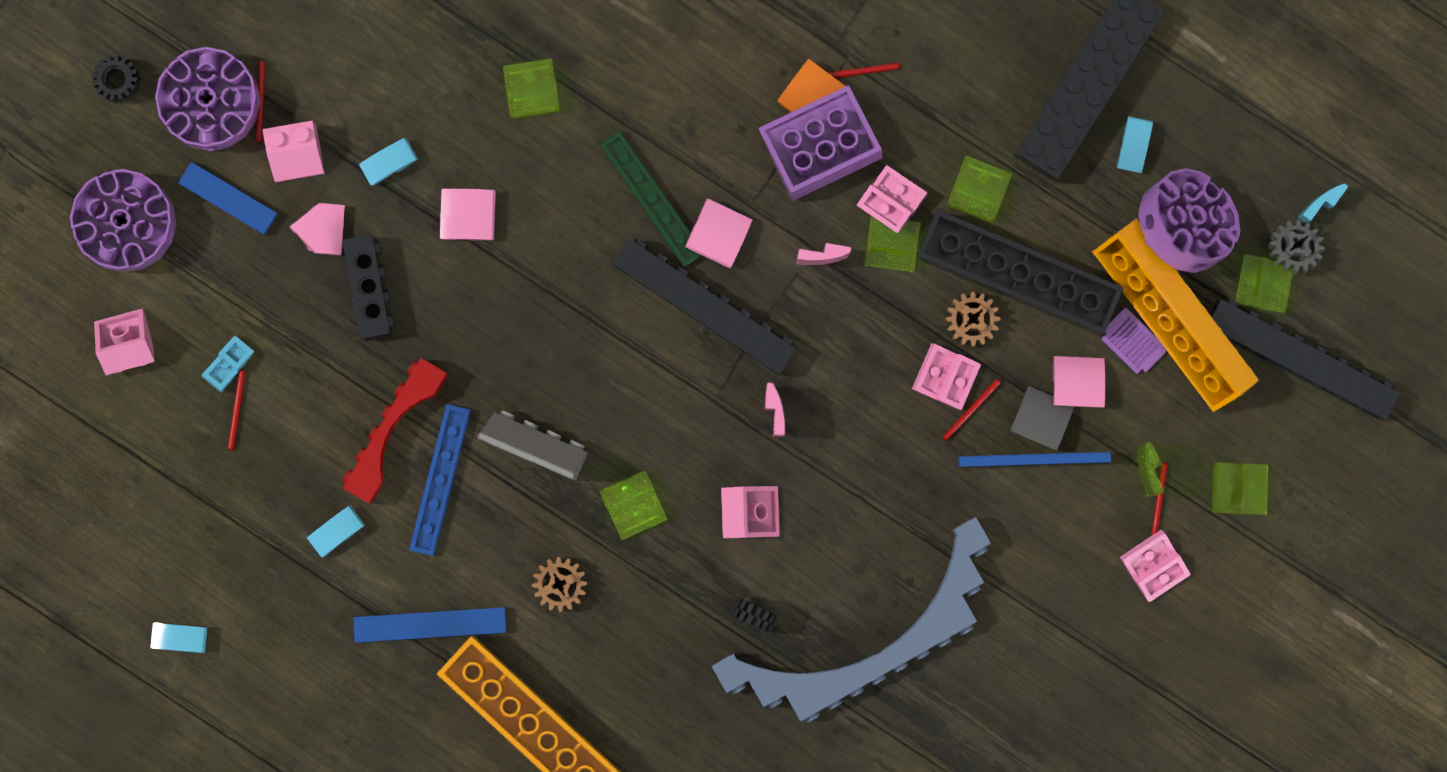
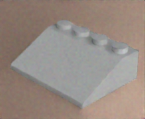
(534, 445)

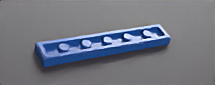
(1033, 459)
(440, 479)
(430, 624)

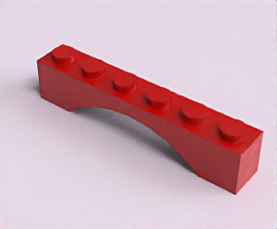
(368, 475)

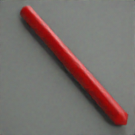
(850, 72)
(261, 74)
(236, 410)
(971, 410)
(1159, 499)

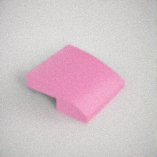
(892, 199)
(467, 214)
(718, 233)
(831, 254)
(946, 376)
(1079, 382)
(773, 403)
(1155, 565)

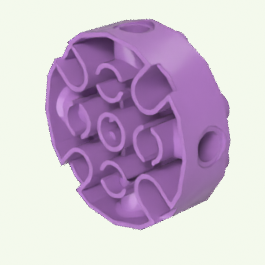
(190, 81)
(128, 196)
(1189, 220)

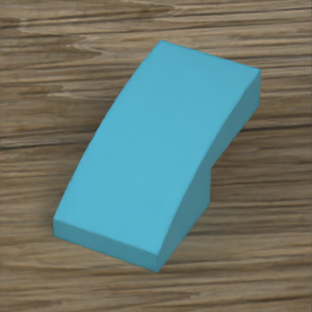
(1134, 144)
(388, 161)
(1327, 199)
(227, 364)
(335, 531)
(179, 637)

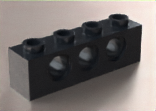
(354, 250)

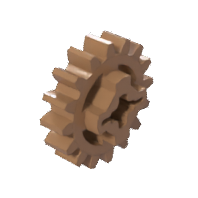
(963, 310)
(548, 589)

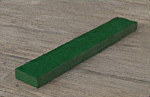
(649, 196)

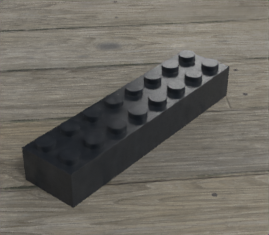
(1087, 86)
(1019, 273)

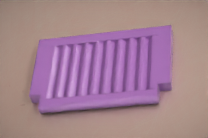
(1133, 341)

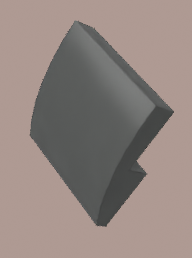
(1041, 420)

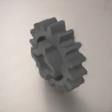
(1291, 239)

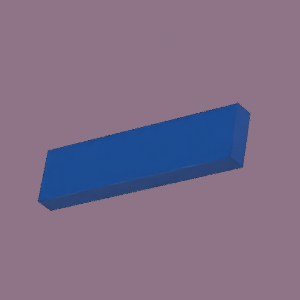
(228, 198)

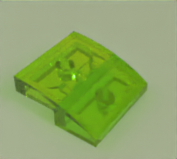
(531, 88)
(979, 189)
(892, 249)
(1263, 284)
(1147, 461)
(1240, 488)
(633, 505)

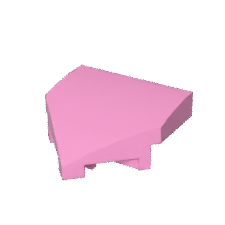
(322, 228)

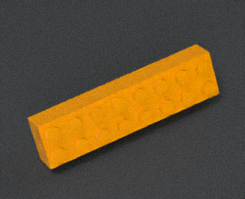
(1176, 317)
(520, 712)

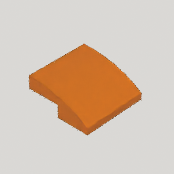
(808, 86)

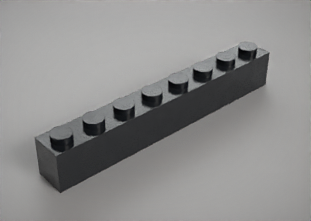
(703, 306)
(1304, 361)

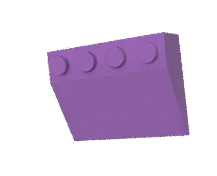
(821, 143)

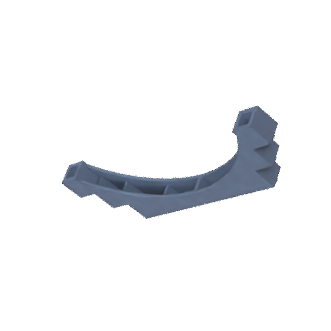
(942, 619)

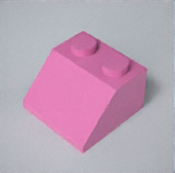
(293, 151)
(123, 342)
(750, 512)

